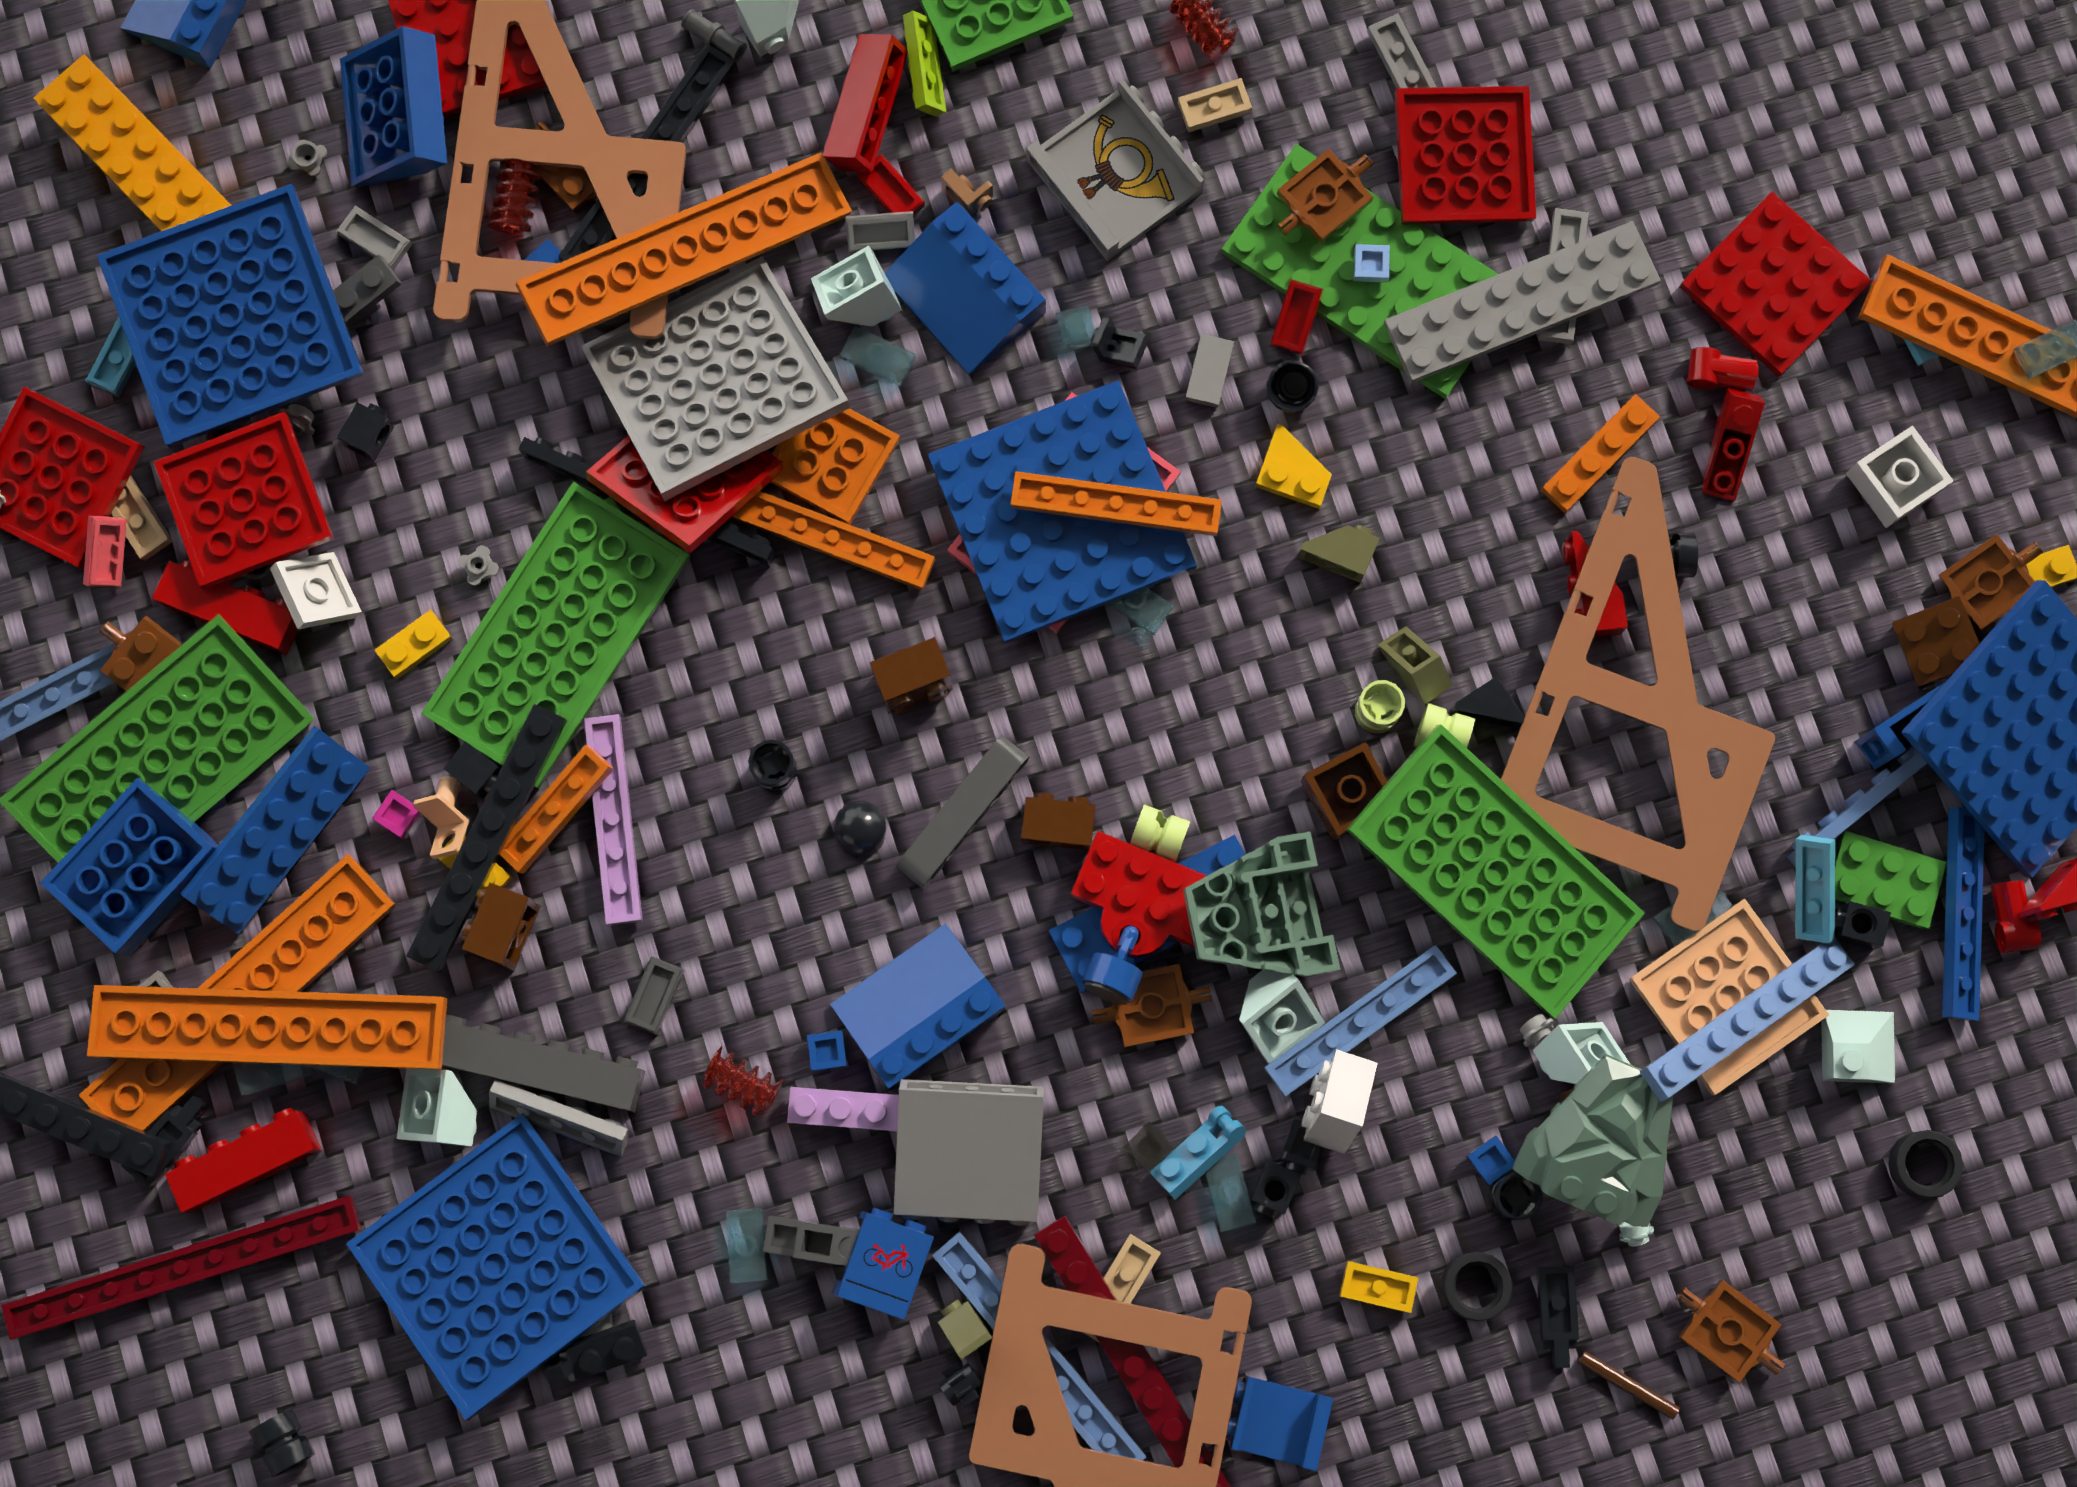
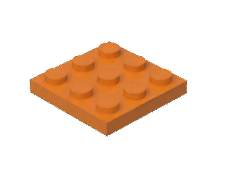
(835, 463)

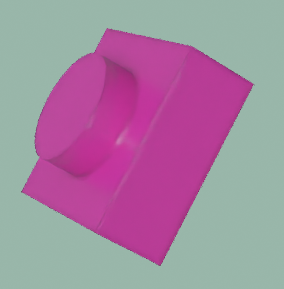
(396, 814)

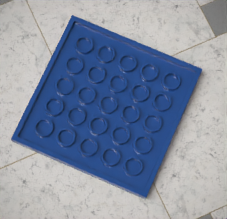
(230, 315)
(1046, 564)
(2009, 730)
(495, 1266)

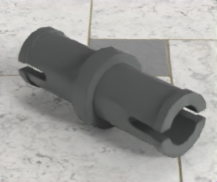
(713, 35)

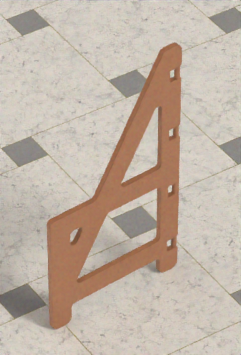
(579, 145)
(1708, 807)
(1023, 1374)

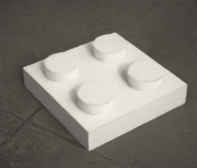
(315, 590)

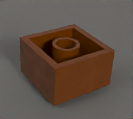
(1936, 641)
(912, 676)
(1344, 788)
(500, 926)

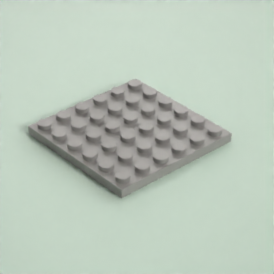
(719, 380)

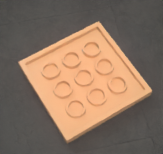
(1711, 975)

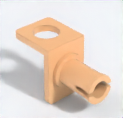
(441, 812)

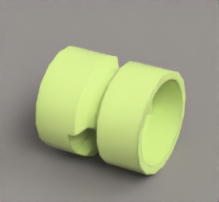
(1379, 706)
(1458, 724)
(1160, 833)

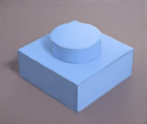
(1371, 263)

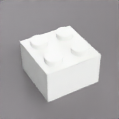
(1899, 476)
(1339, 1101)

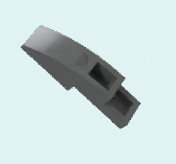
(363, 291)
(809, 1240)

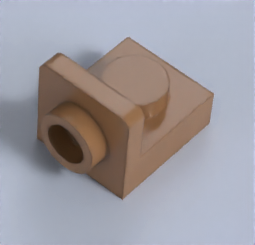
(961, 190)

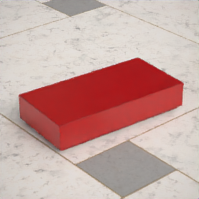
(890, 188)
(1296, 316)

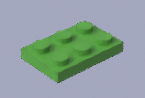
(1887, 879)

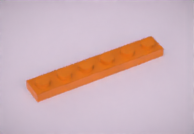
(1116, 503)
(837, 539)

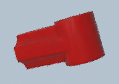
(1711, 369)
(2012, 931)

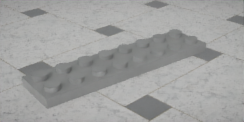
(1521, 302)

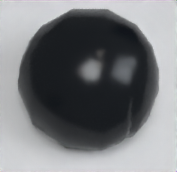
(1292, 386)
(860, 828)

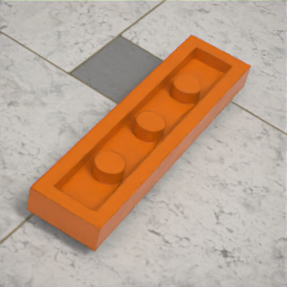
(1600, 453)
(555, 808)

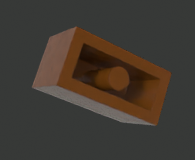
(1058, 822)

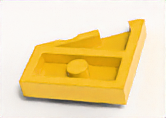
(1293, 470)

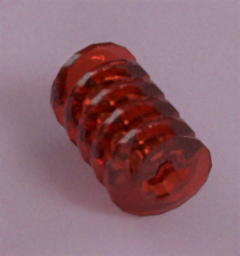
(1205, 25)
(513, 196)
(741, 1083)

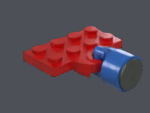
(1140, 910)

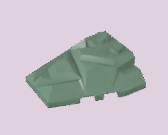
(1263, 912)
(1603, 1146)

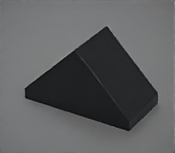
(1490, 705)

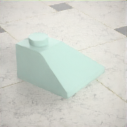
(766, 22)
(856, 290)
(1278, 1013)
(1858, 1046)
(1575, 1049)
(436, 1109)

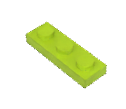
(924, 64)

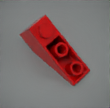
(1732, 443)
(1614, 615)
(2056, 892)

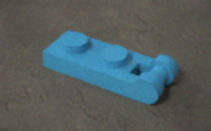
(1198, 1152)

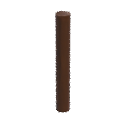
(1628, 1385)

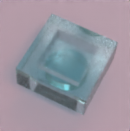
(1075, 326)

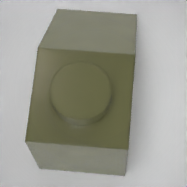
(1342, 551)
(1416, 665)
(963, 1328)

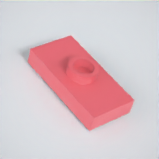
(104, 551)

